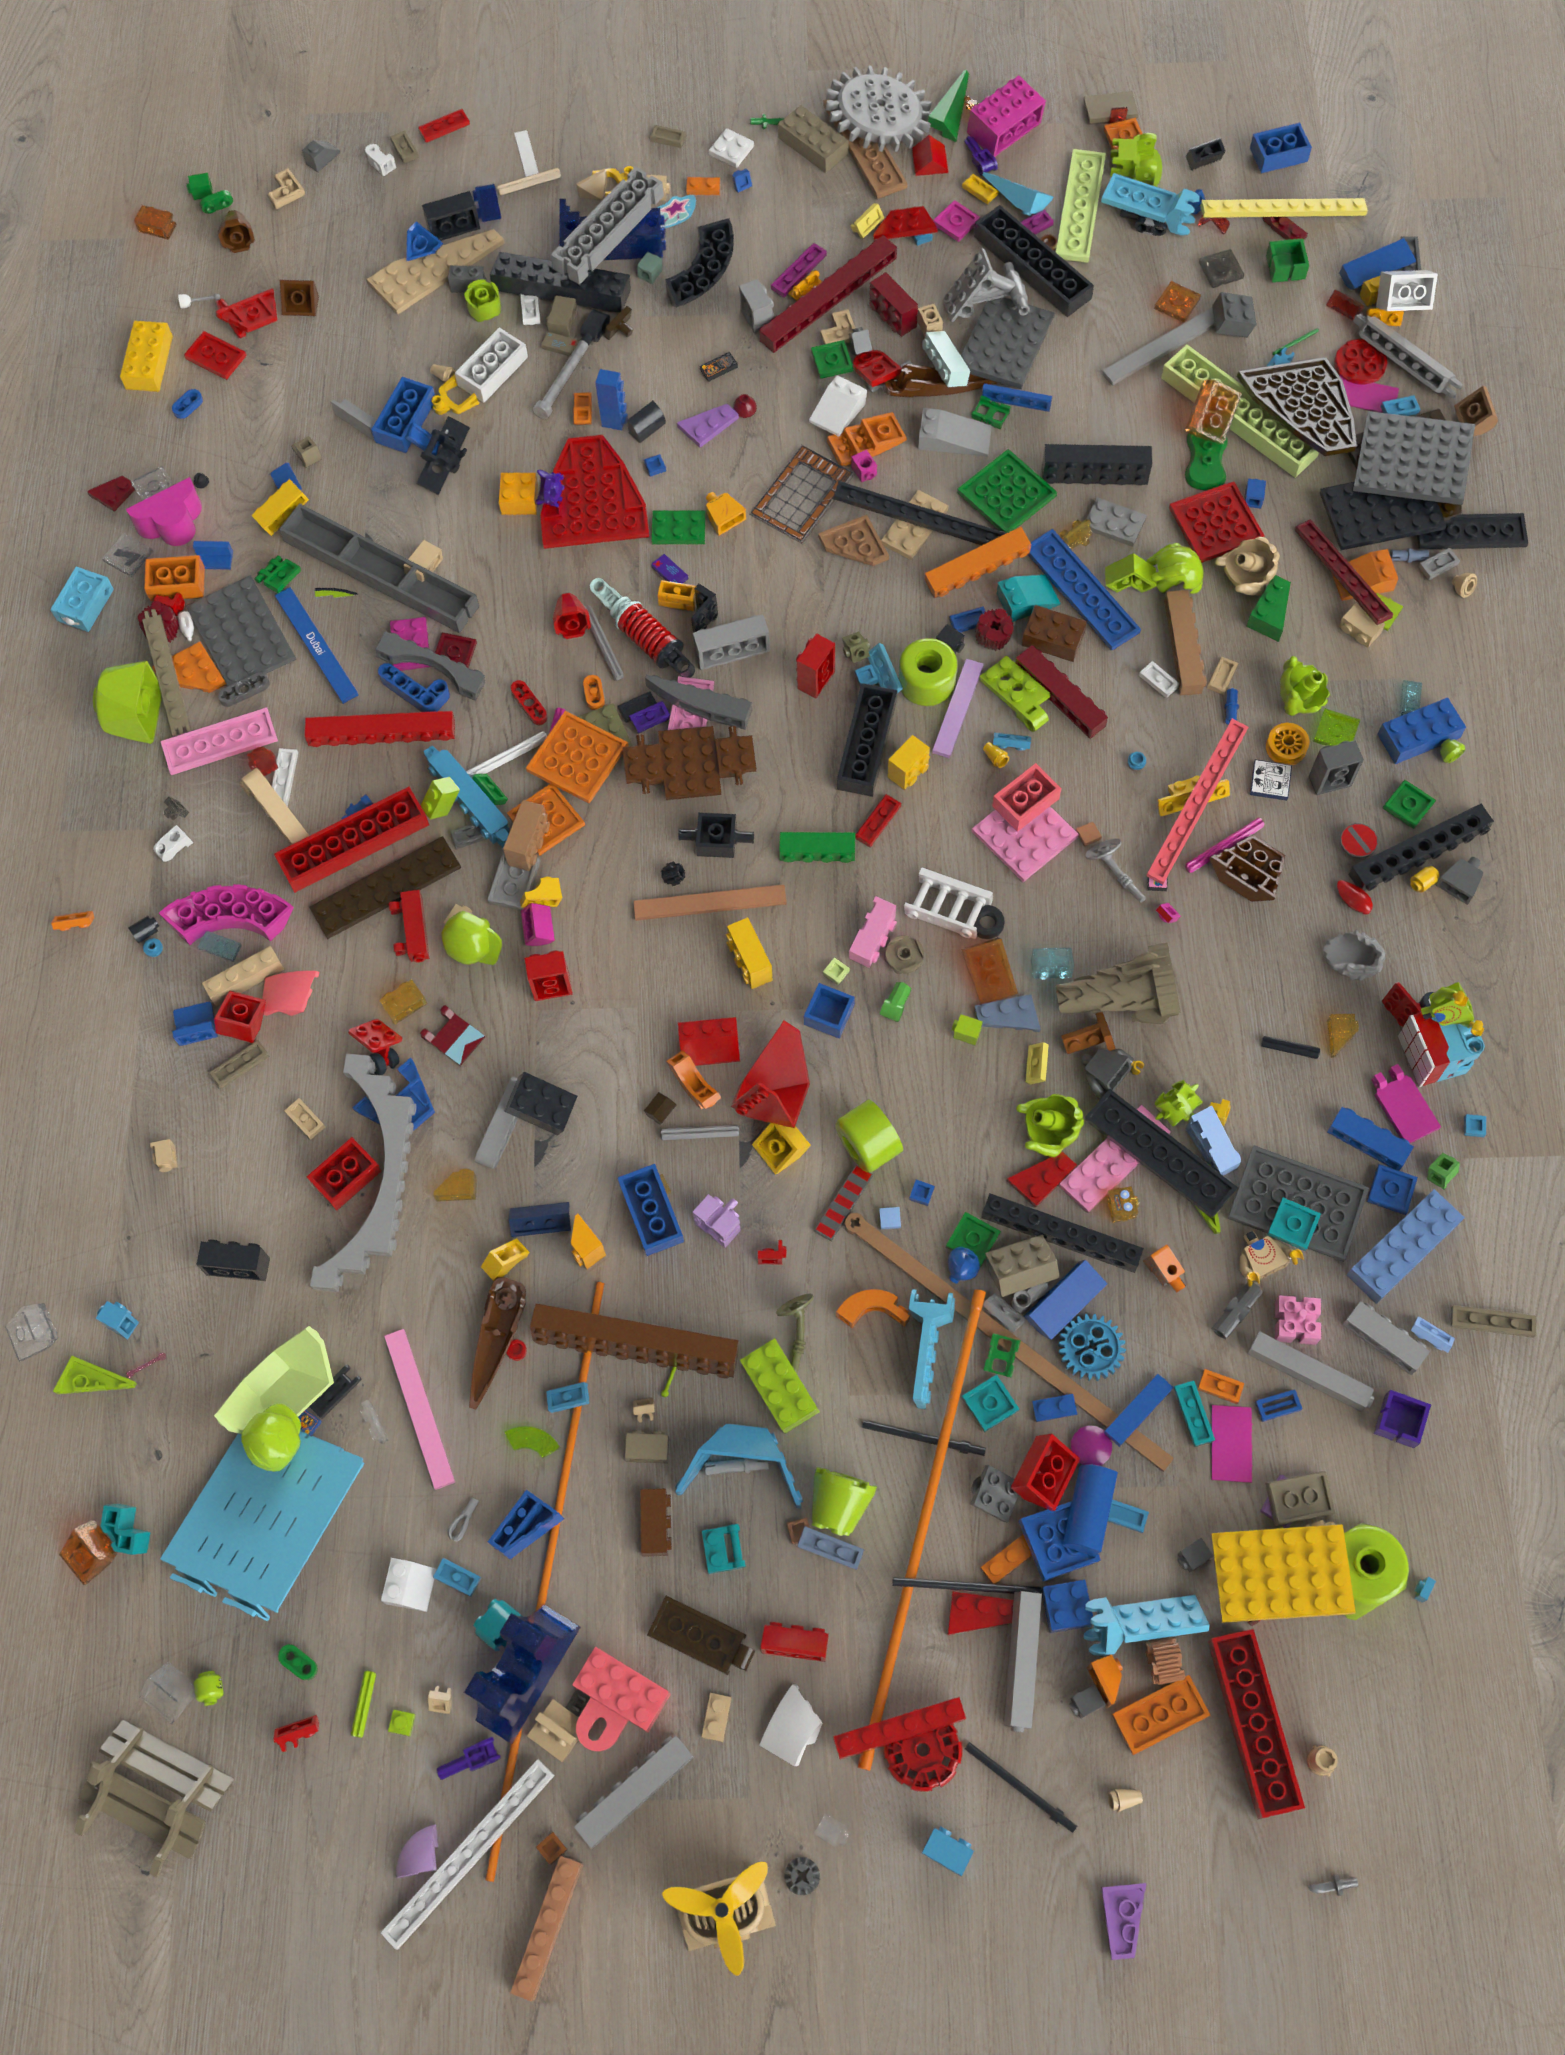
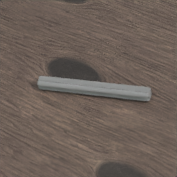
(604, 645)

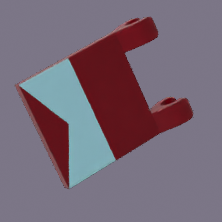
(456, 1038)

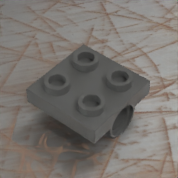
(994, 1494)

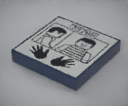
(1271, 780)

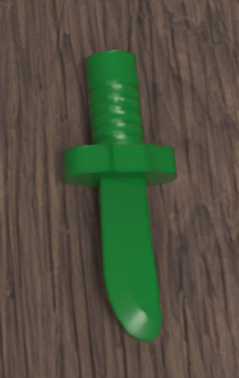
(764, 121)

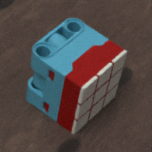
(1438, 1050)

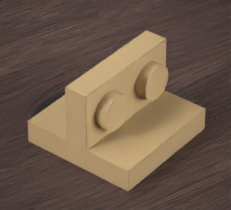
(555, 1730)

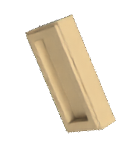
(1222, 675)

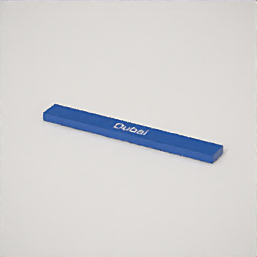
(316, 645)

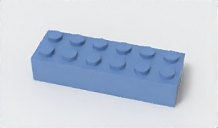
(1405, 1246)

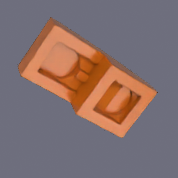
(583, 408)

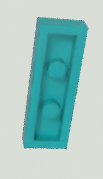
(1194, 1413)

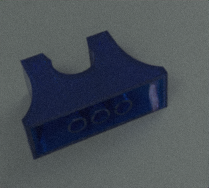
(519, 1678)

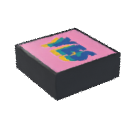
(1155, 886)

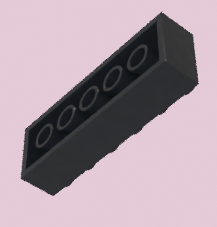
(1096, 464)
(867, 740)

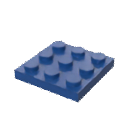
(1045, 1538)

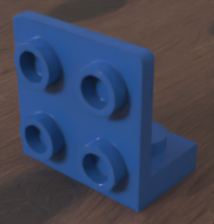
(194, 1024)

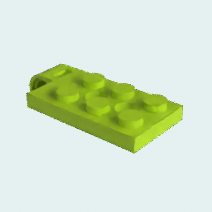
(1023, 702)

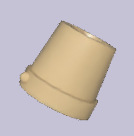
(1322, 1760)

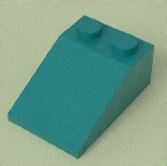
(1022, 593)

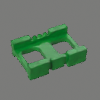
(993, 408)
(1009, 1356)

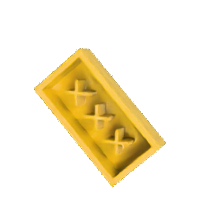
(146, 356)

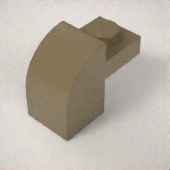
(307, 451)

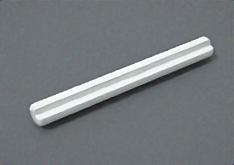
(508, 755)

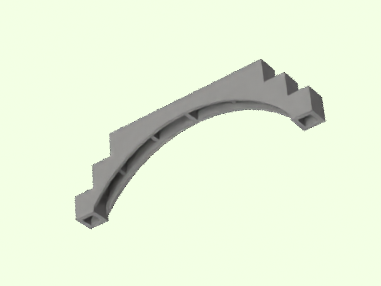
(379, 1229)

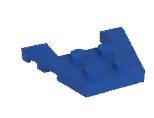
(414, 1090)

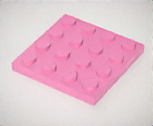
(1031, 846)

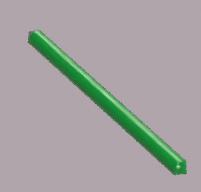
(1296, 341)

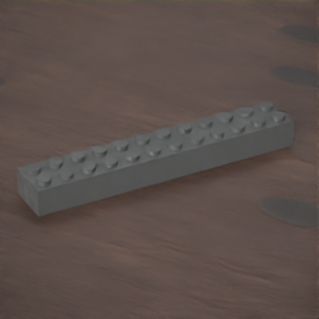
(379, 568)

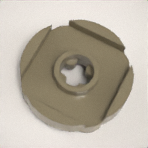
(900, 964)

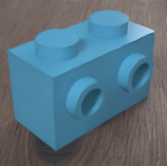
(117, 1319)
(947, 1851)

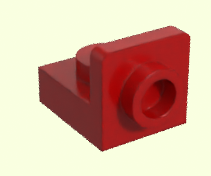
(176, 604)
(772, 1257)

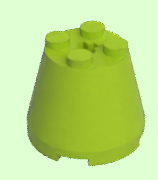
(839, 1501)

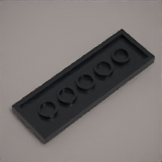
(1478, 531)

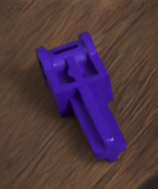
(981, 158)
(474, 1759)

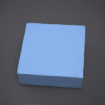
(890, 1218)

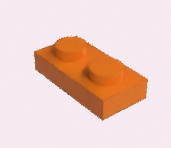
(703, 186)
(65, 922)
(1221, 1386)

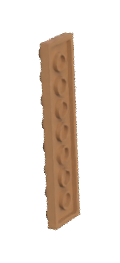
(876, 166)

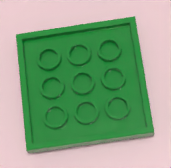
(1007, 492)

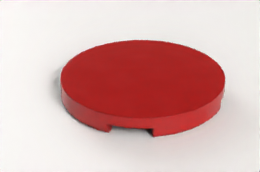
(1360, 362)

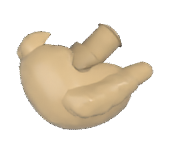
(1251, 565)

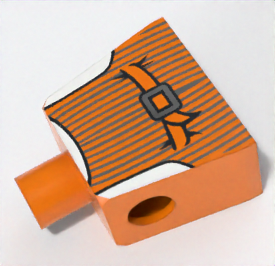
(1162, 1261)

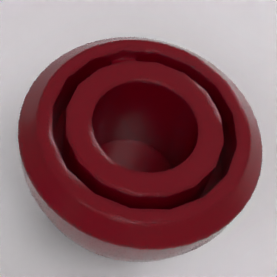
(745, 406)

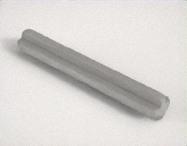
(700, 1132)

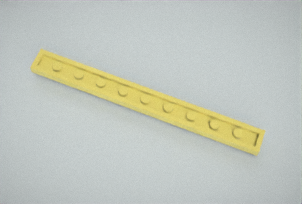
(1284, 207)

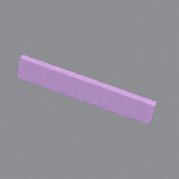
(957, 708)

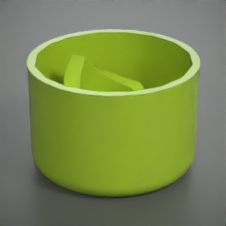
(922, 687)
(868, 1136)

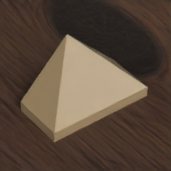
(593, 186)

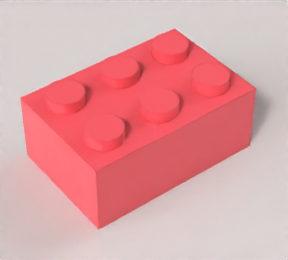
(1026, 797)

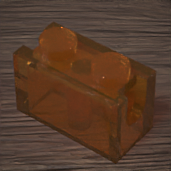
(155, 222)

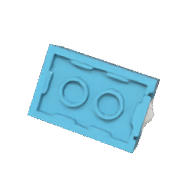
(82, 599)

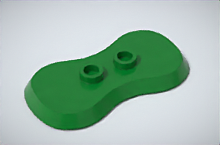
(1205, 466)

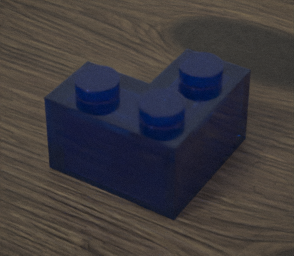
(487, 202)

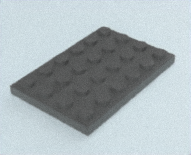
(1006, 342)
(240, 631)
(1274, 1176)

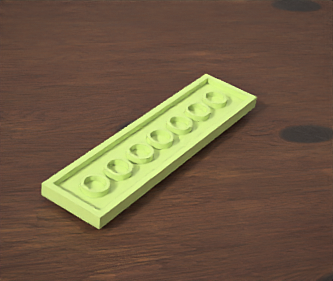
(1080, 205)

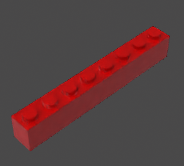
(380, 728)

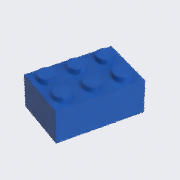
(1280, 147)

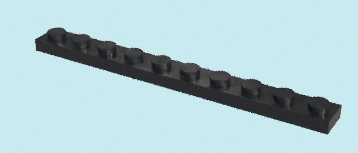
(915, 514)

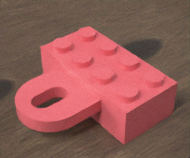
(616, 1696)

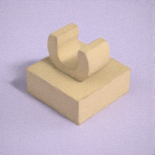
(644, 1406)
(440, 1701)

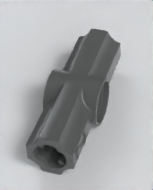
(1237, 1310)

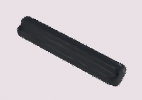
(1290, 1047)

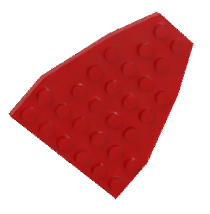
(597, 499)

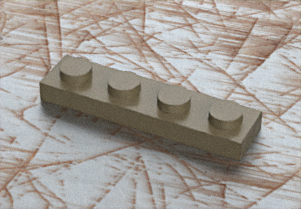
(1493, 1321)

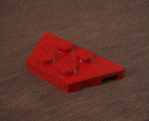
(906, 223)
(251, 312)

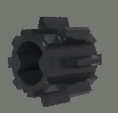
(673, 873)

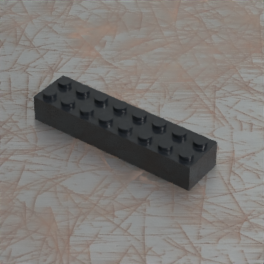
(1034, 260)
(537, 278)

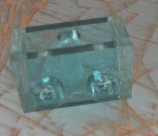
(1052, 963)

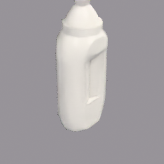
(186, 624)

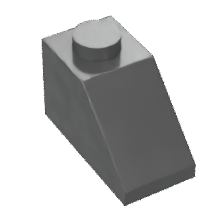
(319, 154)

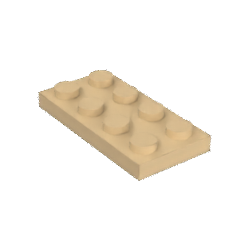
(906, 537)

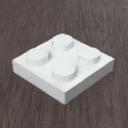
(731, 148)

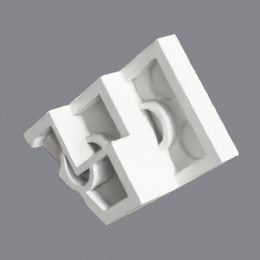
(791, 1727)

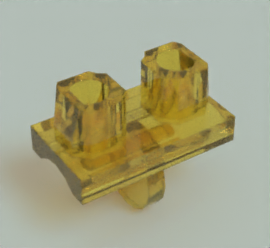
(1078, 535)

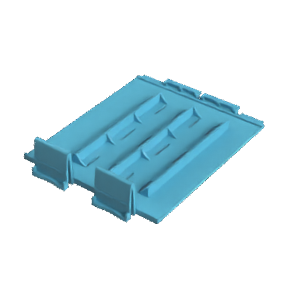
(256, 1540)

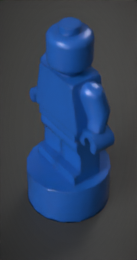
(363, 803)

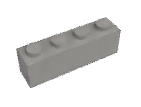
(1386, 1337)

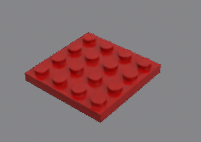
(1215, 521)

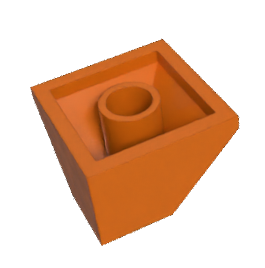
(1106, 1677)

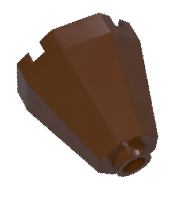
(236, 232)

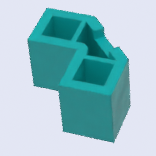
(118, 1524)

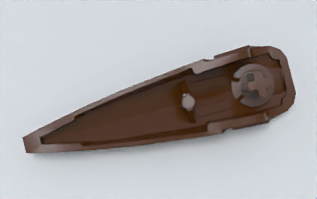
(926, 381)
(498, 1327)

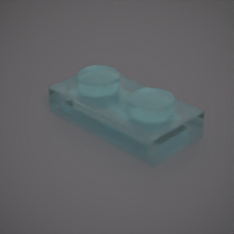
(1410, 697)

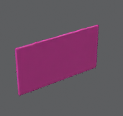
(1369, 395)
(1232, 1443)

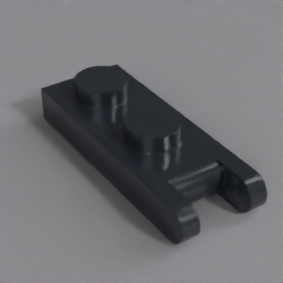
(335, 1393)

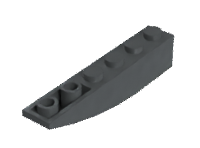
(702, 702)

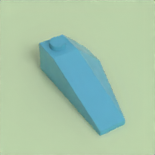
(1019, 195)

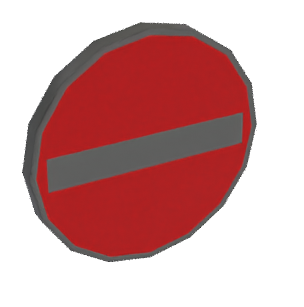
(1359, 840)

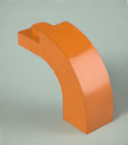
(692, 1081)
(868, 1301)

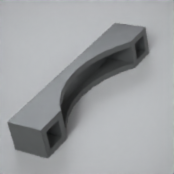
(397, 650)

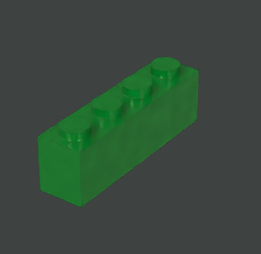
(817, 846)

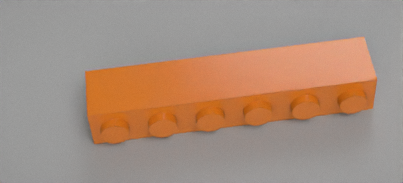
(978, 562)

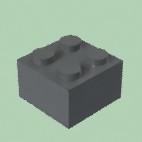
(1234, 314)

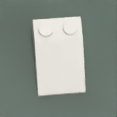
(838, 406)

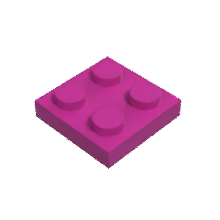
(956, 221)

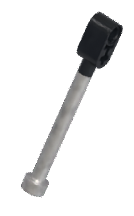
(591, 330)

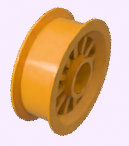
(1291, 734)

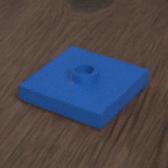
(1392, 1189)

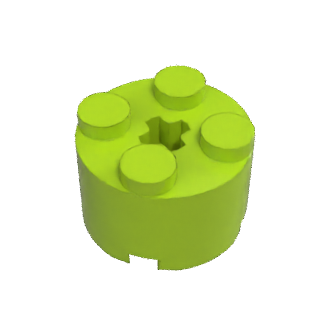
(483, 300)

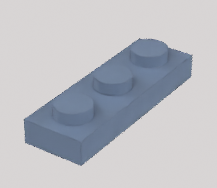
(830, 1548)

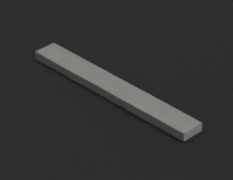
(1159, 347)

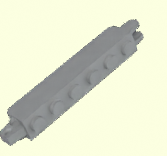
(1407, 355)

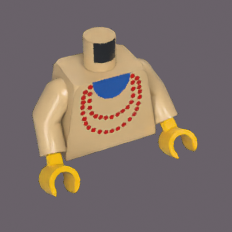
(1265, 1257)

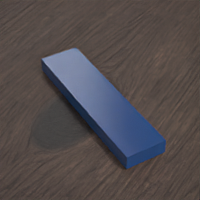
(1017, 397)
(1138, 1410)

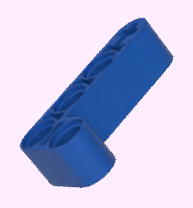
(410, 687)

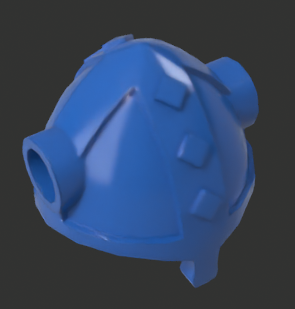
(962, 1264)

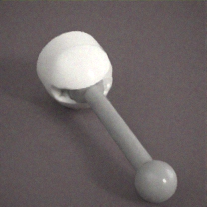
(185, 301)

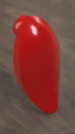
(1354, 897)

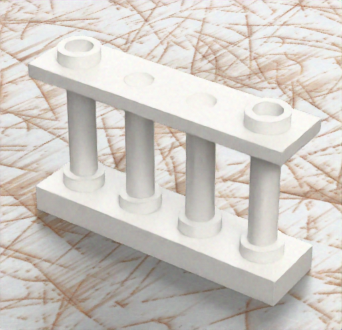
(948, 885)

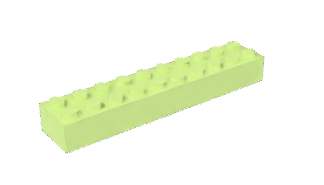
(1250, 422)

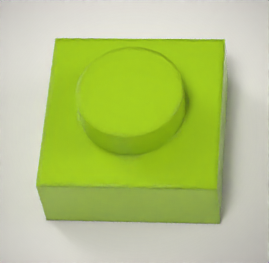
(401, 1722)

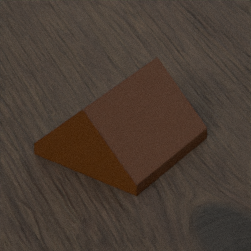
(299, 297)

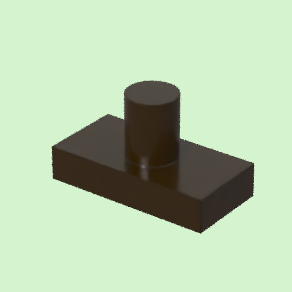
(619, 324)

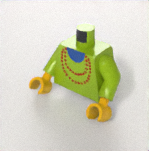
(1452, 1006)

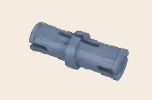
(1409, 555)

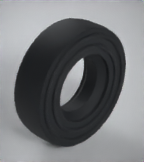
(996, 914)

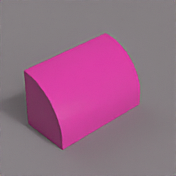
(537, 925)

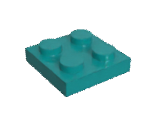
(1294, 1224)
(990, 1403)

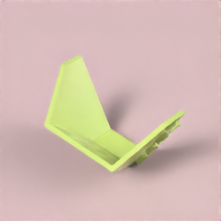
(289, 1376)

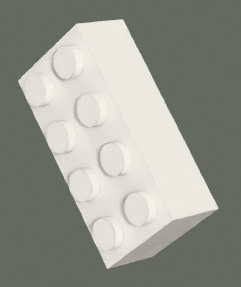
(491, 364)

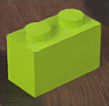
(439, 798)

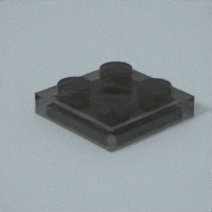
(1221, 268)

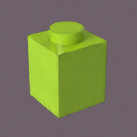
(967, 1029)

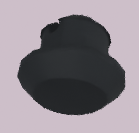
(200, 480)

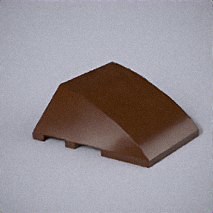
(1250, 869)

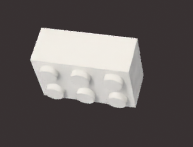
(1406, 290)

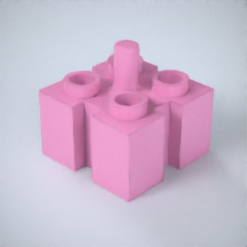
(1298, 1320)

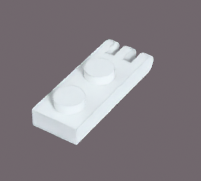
(530, 310)

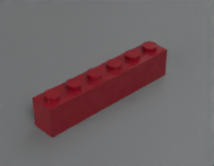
(1063, 692)

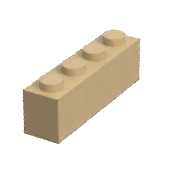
(243, 975)

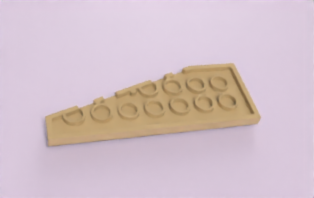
(408, 282)

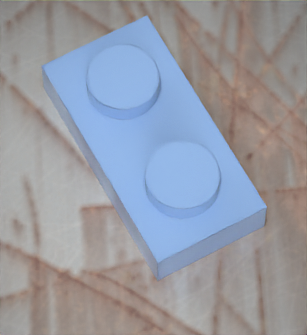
(1431, 1333)

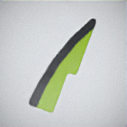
(336, 592)

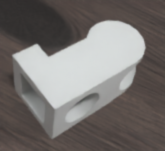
(380, 161)
(171, 843)

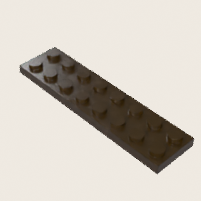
(384, 886)

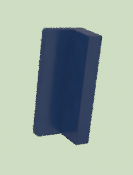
(540, 1219)

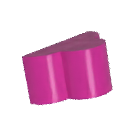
(168, 514)

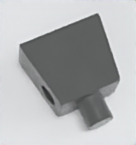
(1462, 879)

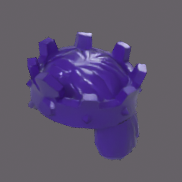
(550, 488)

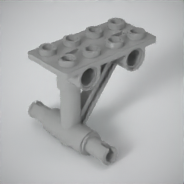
(977, 286)

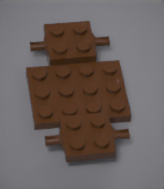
(689, 761)

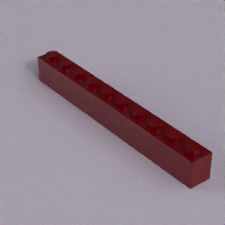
(828, 294)

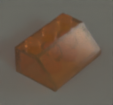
(1213, 411)

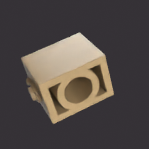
(929, 319)

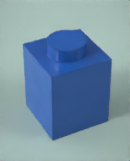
(1255, 493)

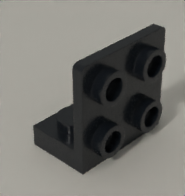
(707, 608)

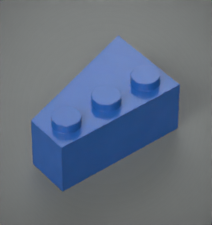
(524, 1525)

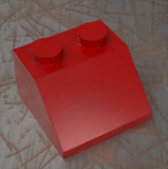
(240, 1016)

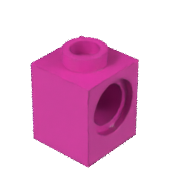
(863, 460)

